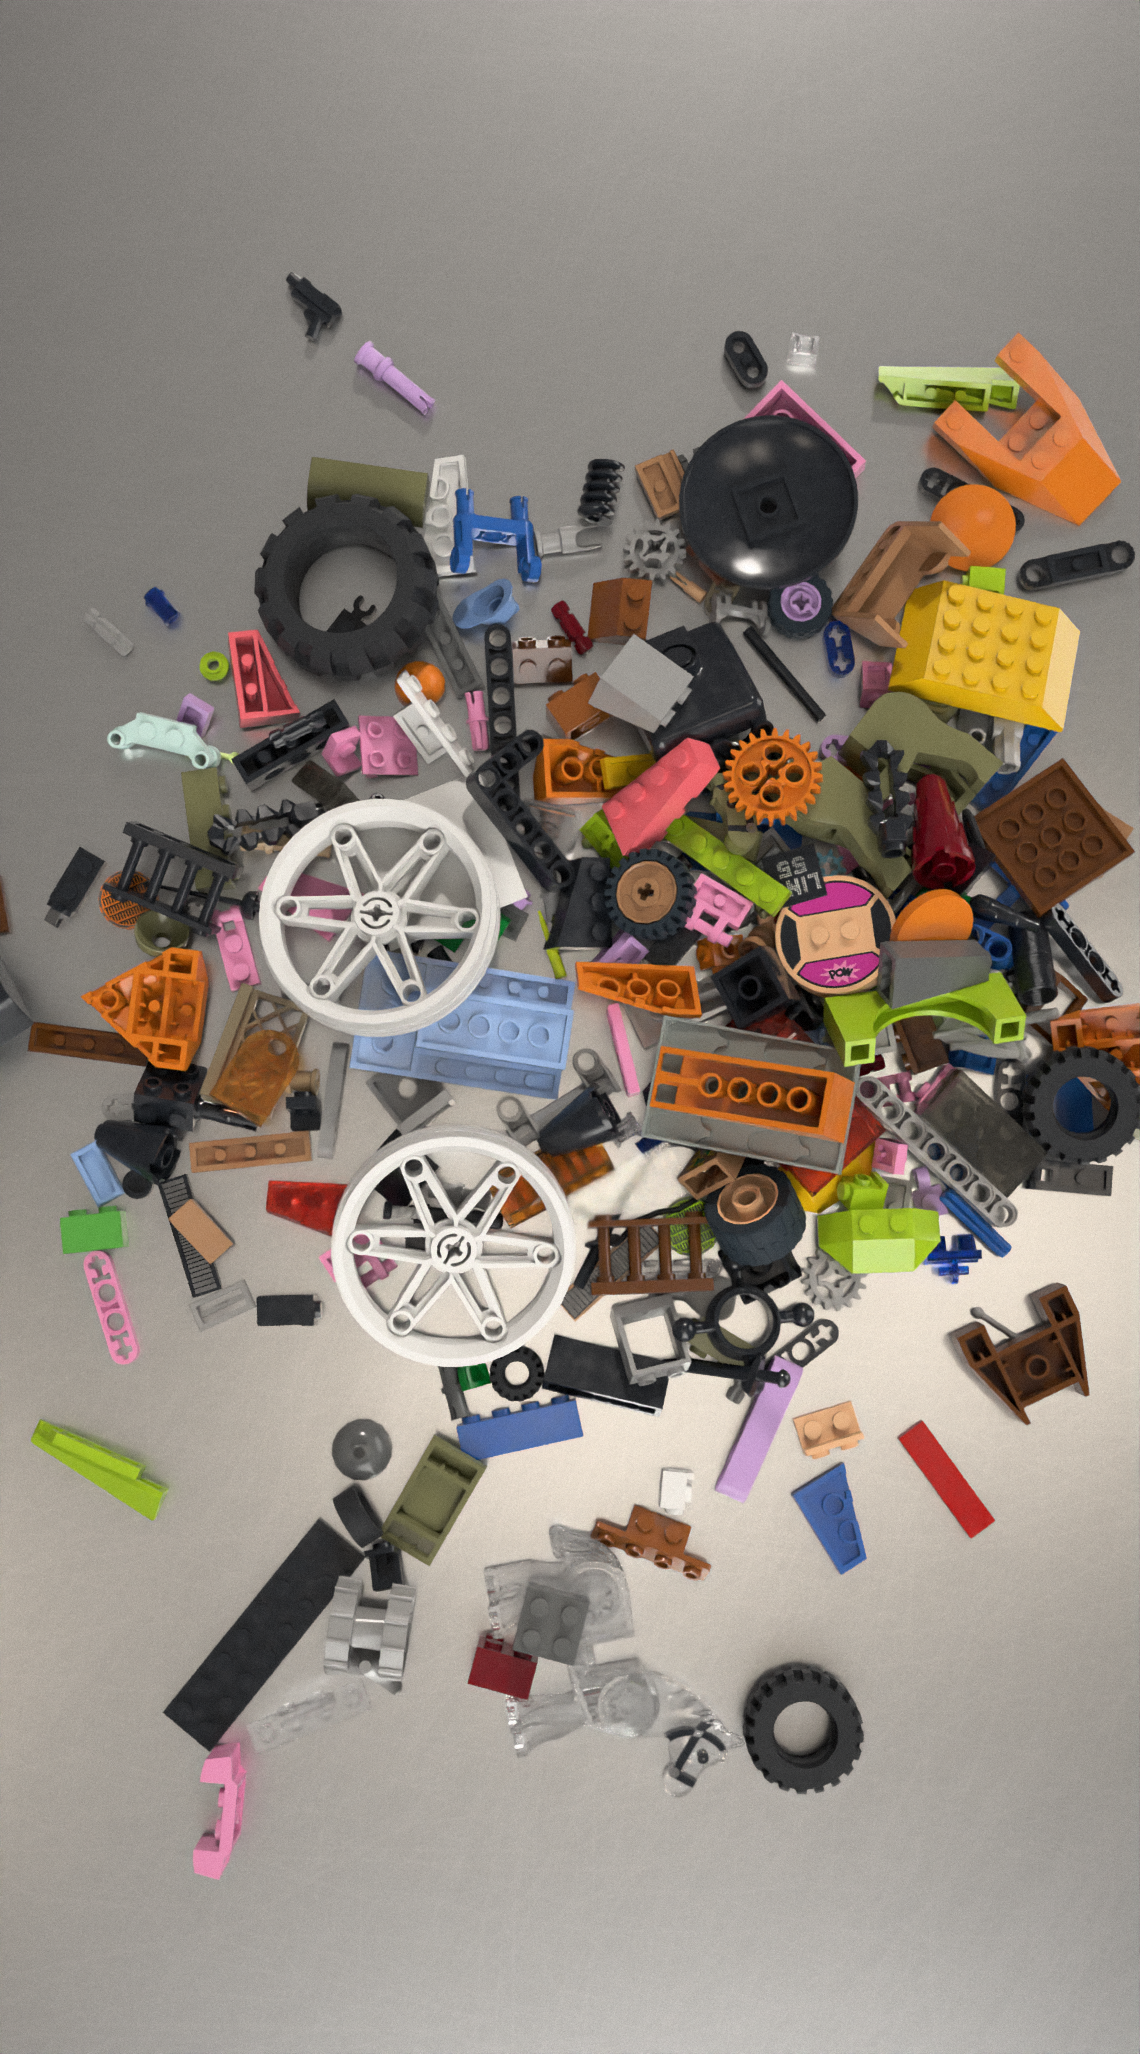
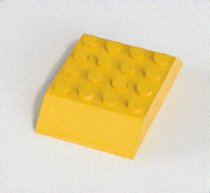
(986, 654)

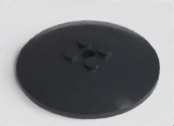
(778, 463)

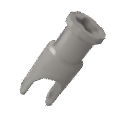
(562, 540)

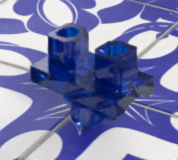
(965, 1253)

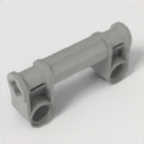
(524, 1122)

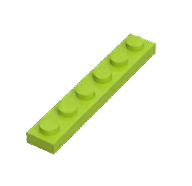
(730, 868)

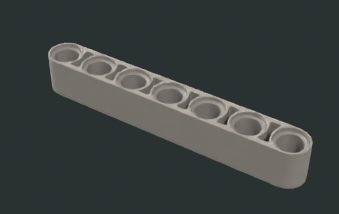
(948, 1157)

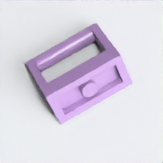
(623, 950)

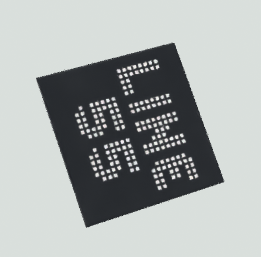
(798, 872)

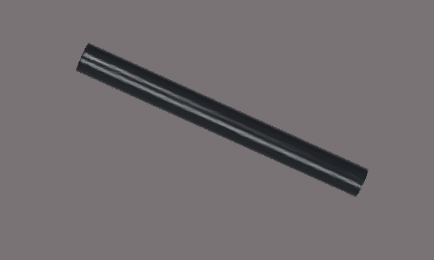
(784, 674)

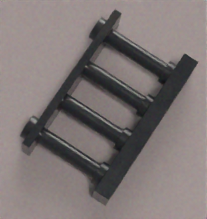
(195, 858)

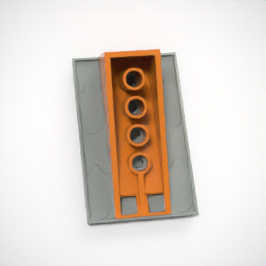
(751, 1095)

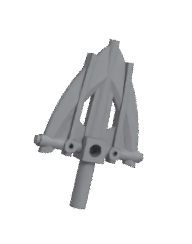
(966, 1036)

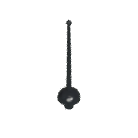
(249, 904)

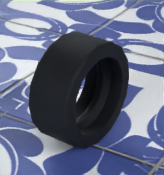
(357, 1516)

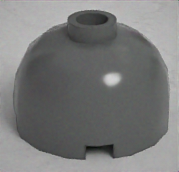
(362, 1449)

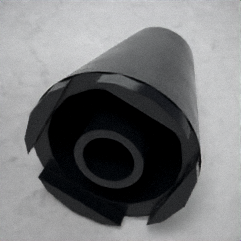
(581, 1124)
(141, 1147)

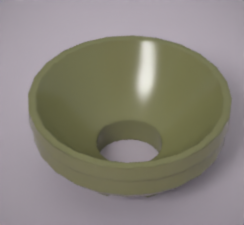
(155, 925)

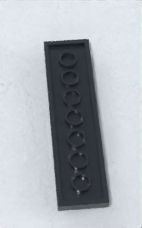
(264, 1634)

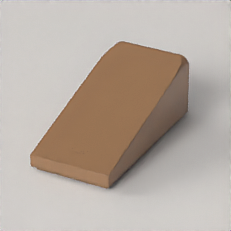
(200, 1231)

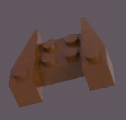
(1032, 1363)

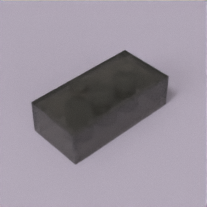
(980, 1131)

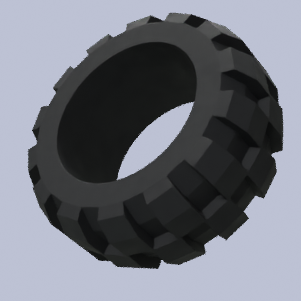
(314, 534)

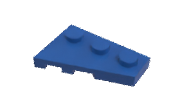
(831, 1515)

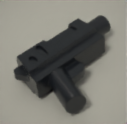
(319, 306)

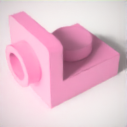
(874, 681)
(340, 751)
(890, 1155)

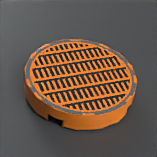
(120, 913)

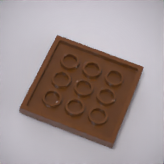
(1051, 837)

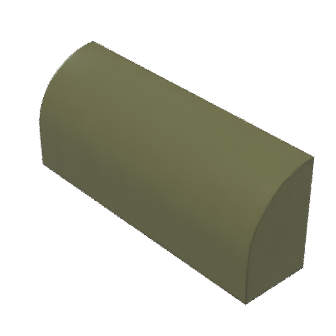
(391, 486)

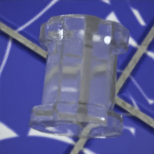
(630, 1127)

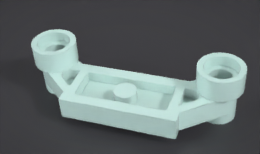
(165, 735)

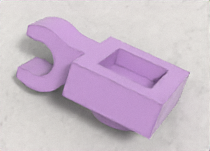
(927, 1196)

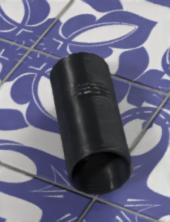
(1033, 954)

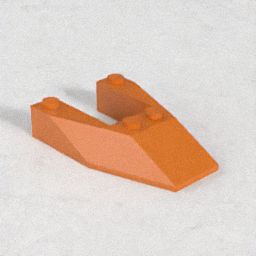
(1049, 453)

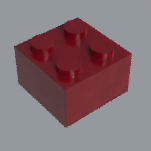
(501, 1668)

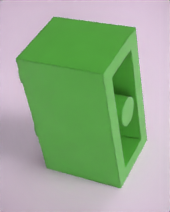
(94, 1231)

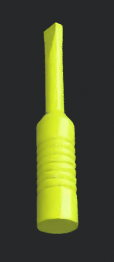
(554, 955)

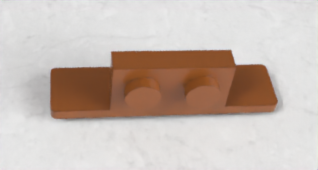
(654, 1539)

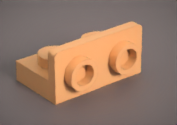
(828, 1429)

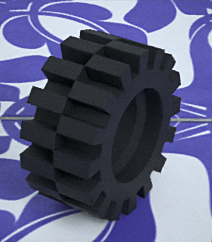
(522, 1391)

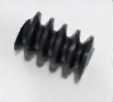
(598, 490)

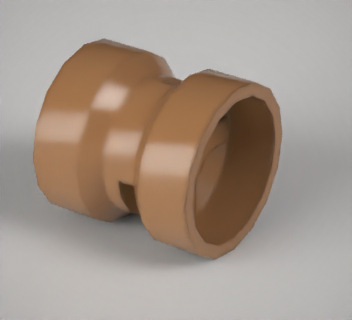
(757, 936)

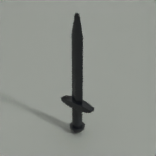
(753, 1374)

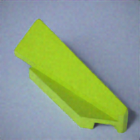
(940, 386)
(103, 1467)

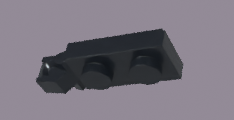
(74, 886)

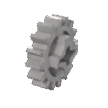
(661, 561)
(836, 1292)

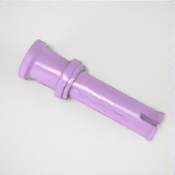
(384, 370)

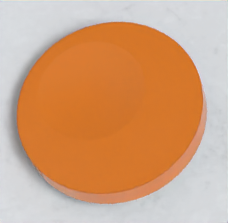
(980, 521)
(934, 916)

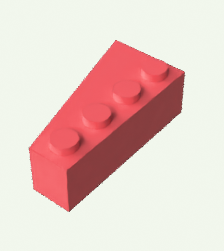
(659, 795)

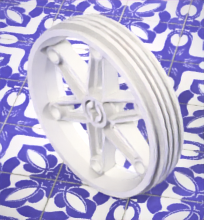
(331, 829)
(455, 1228)

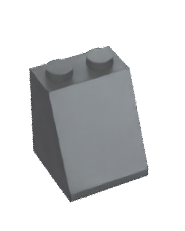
(641, 686)

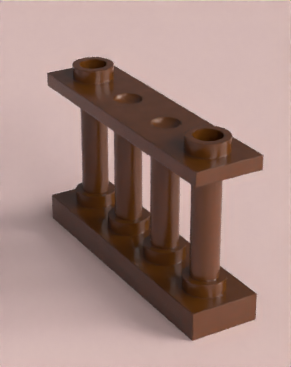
(666, 1281)

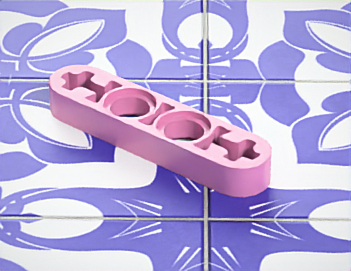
(116, 1305)

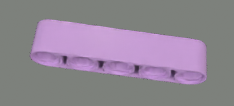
(757, 1433)

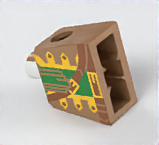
(722, 1170)

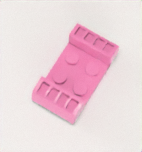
(214, 1850)

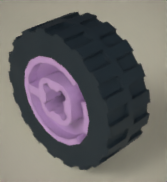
(801, 608)

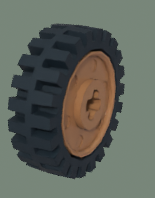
(646, 915)

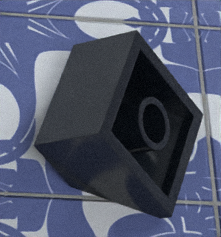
(755, 987)

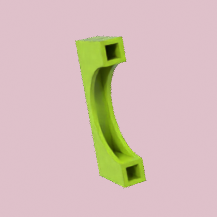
(859, 1017)

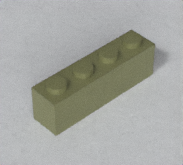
(203, 799)

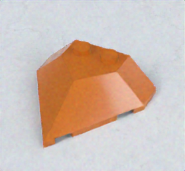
(158, 1006)
(1107, 1029)

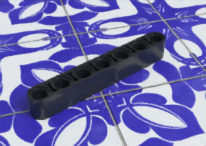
(501, 684)

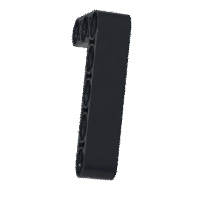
(518, 813)

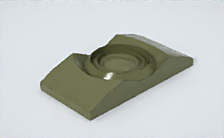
(432, 1500)

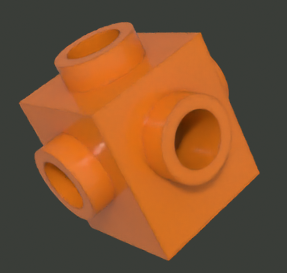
(717, 956)

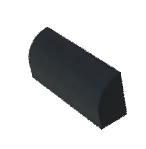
(600, 1376)

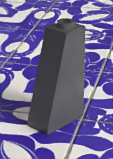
(929, 968)

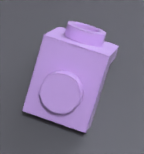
(195, 712)

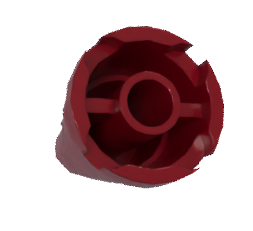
(939, 838)

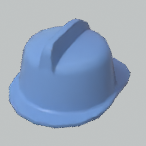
(487, 606)

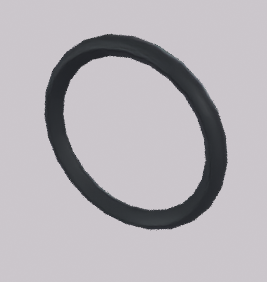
(973, 834)

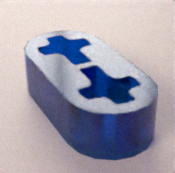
(832, 651)

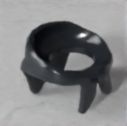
(807, 1012)

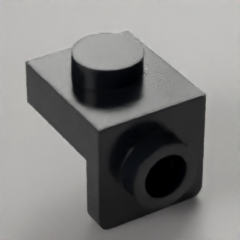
(304, 1111)
(385, 1566)

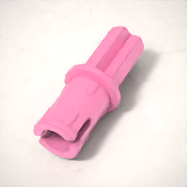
(477, 721)

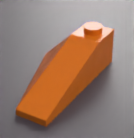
(570, 774)
(656, 988)

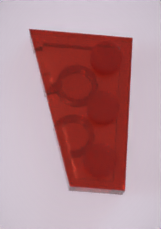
(305, 1203)

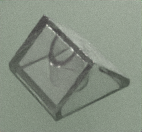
(559, 822)

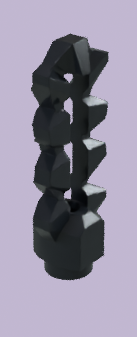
(297, 814)
(890, 831)

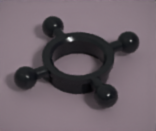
(685, 1329)

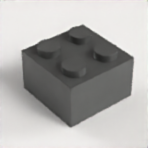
(551, 1623)

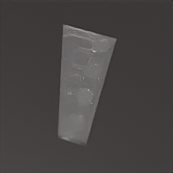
(634, 1185)

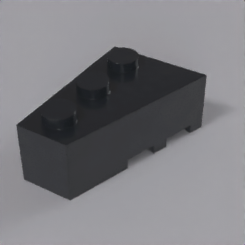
(581, 913)

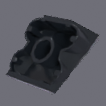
(769, 1276)

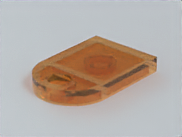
(257, 1077)

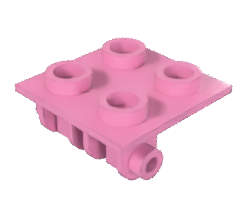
(385, 748)

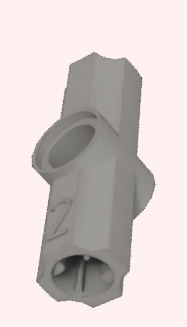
(1006, 743)

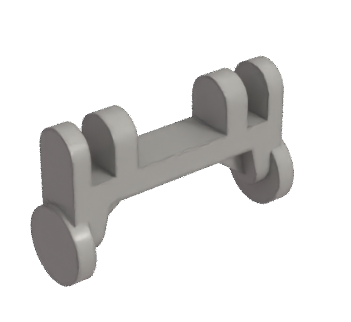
(757, 613)

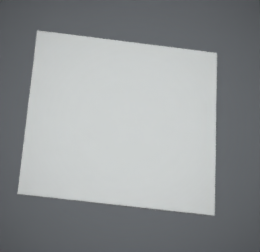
(451, 881)

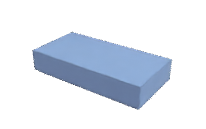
(98, 1174)

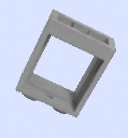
(642, 1310)

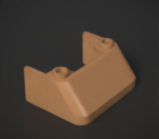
(890, 576)

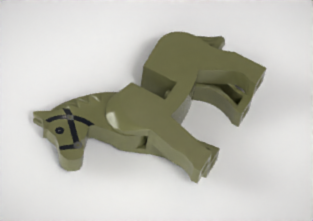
(840, 808)

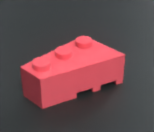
(258, 686)

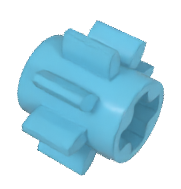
(834, 863)

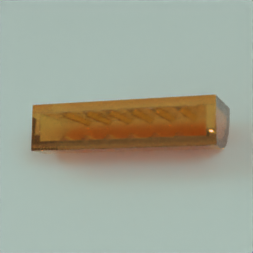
(571, 1171)

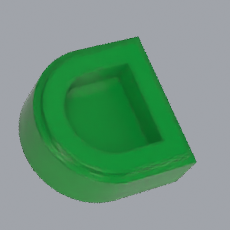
(473, 1376)

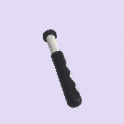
(437, 1214)

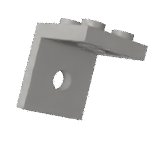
(415, 1110)

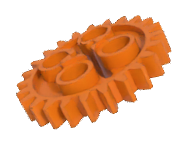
(792, 794)

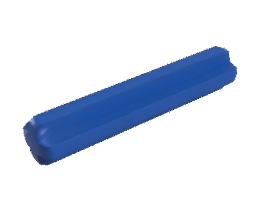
(975, 1222)

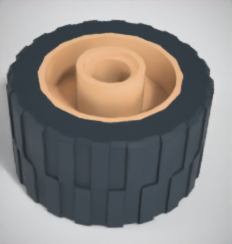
(756, 1216)

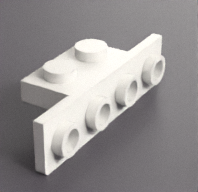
(426, 729)

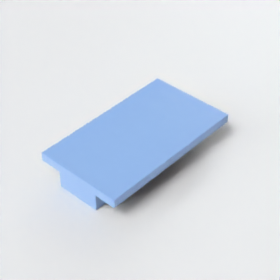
(501, 1038)

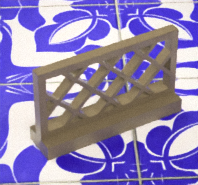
(236, 1028)

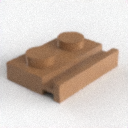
(661, 482)

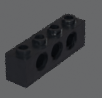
(266, 762)

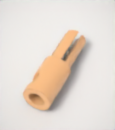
(691, 589)

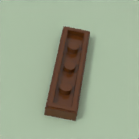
(84, 1044)

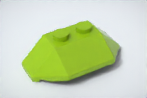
(879, 1238)

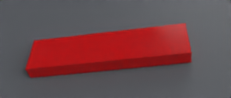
(946, 1479)

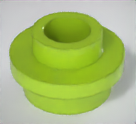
(220, 672)

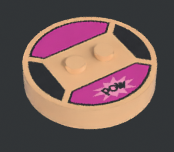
(835, 939)

